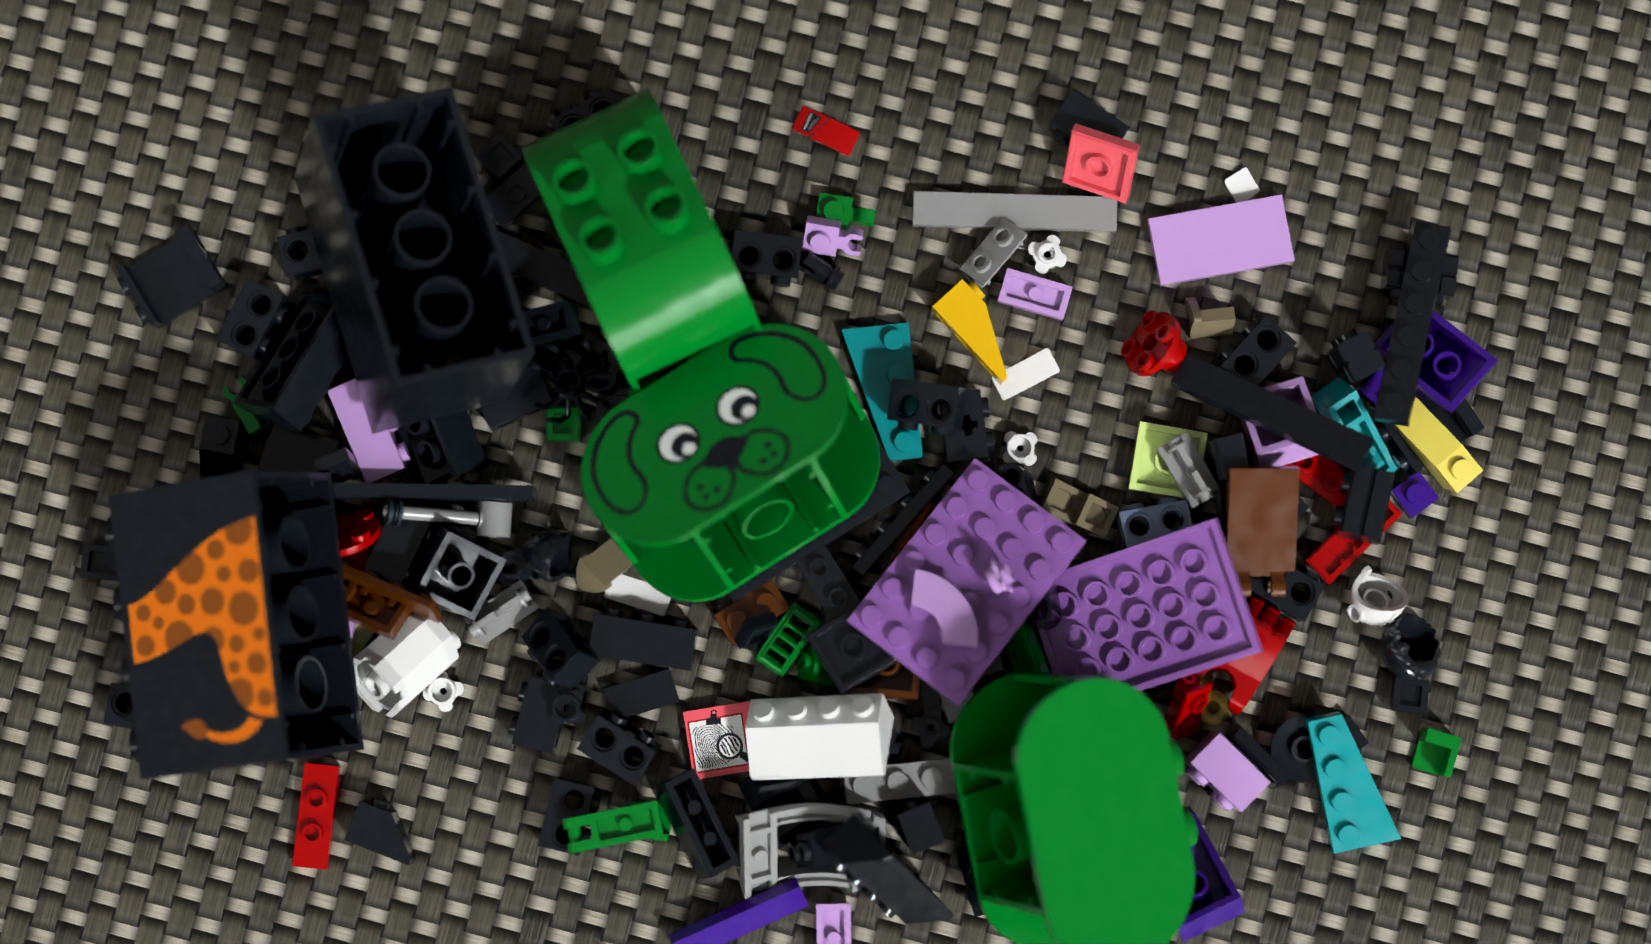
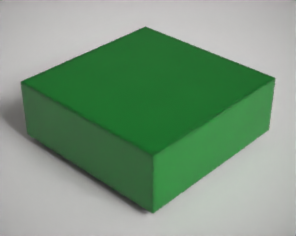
(566, 431)

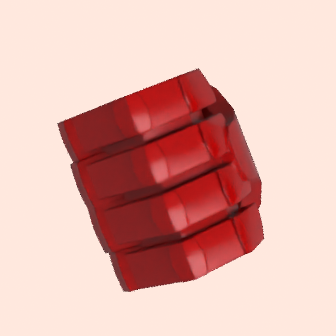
(1249, 671)

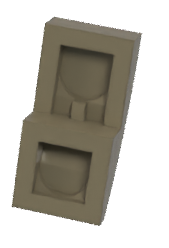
(1079, 508)

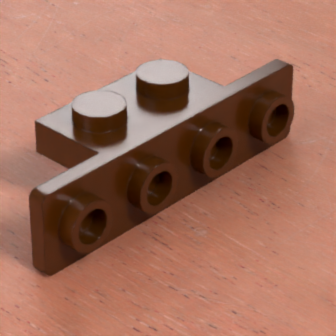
(383, 605)

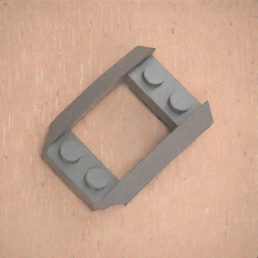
(758, 846)

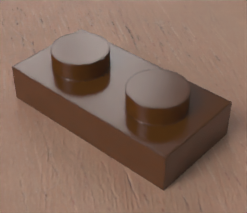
(757, 603)

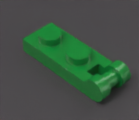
(614, 826)

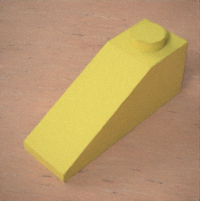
(1438, 449)

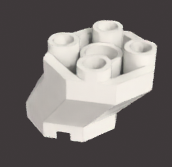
(399, 669)

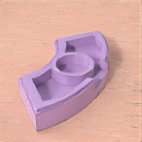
(947, 607)

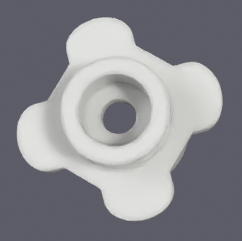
(1043, 263)
(1027, 441)
(445, 701)

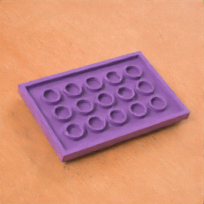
(969, 527)
(1152, 611)

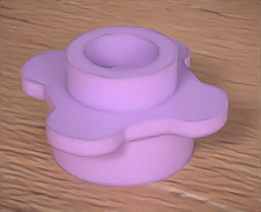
(1000, 577)

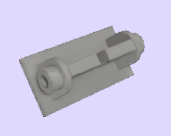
(993, 252)
(1188, 470)
(502, 612)

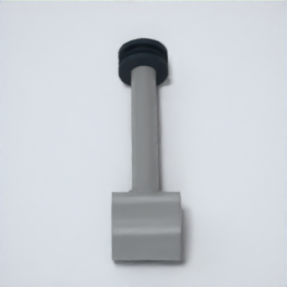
(490, 519)

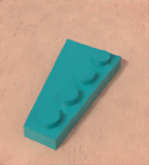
(878, 357)
(1348, 793)

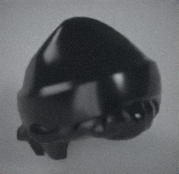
(1410, 647)

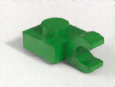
(841, 209)
(252, 423)

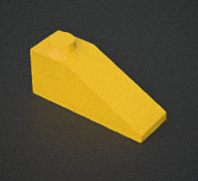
(969, 321)

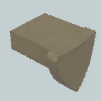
(1208, 321)
(601, 567)

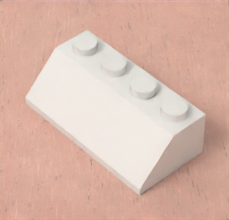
(818, 736)

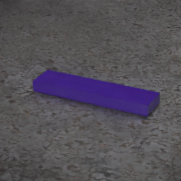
(744, 916)

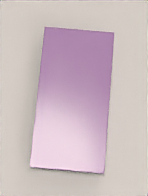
(1220, 240)

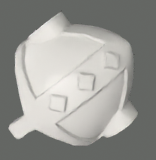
(1371, 601)

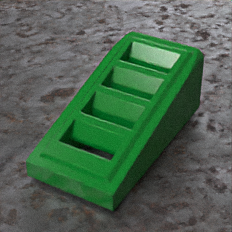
(771, 663)

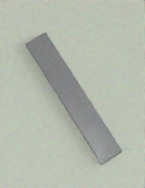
(1022, 210)

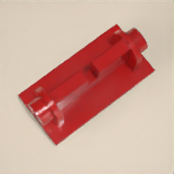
(1186, 707)

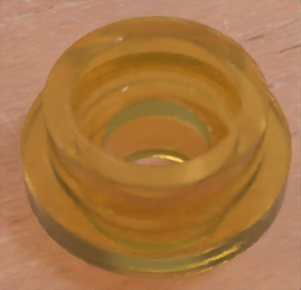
(1214, 719)

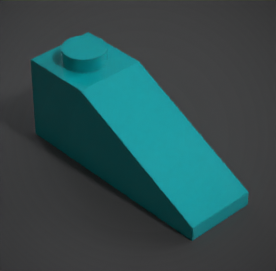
(1344, 405)

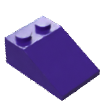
(1450, 363)
(1214, 893)

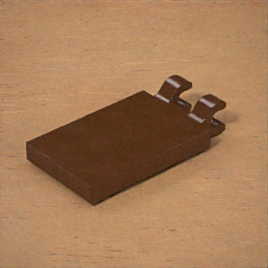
(1262, 523)

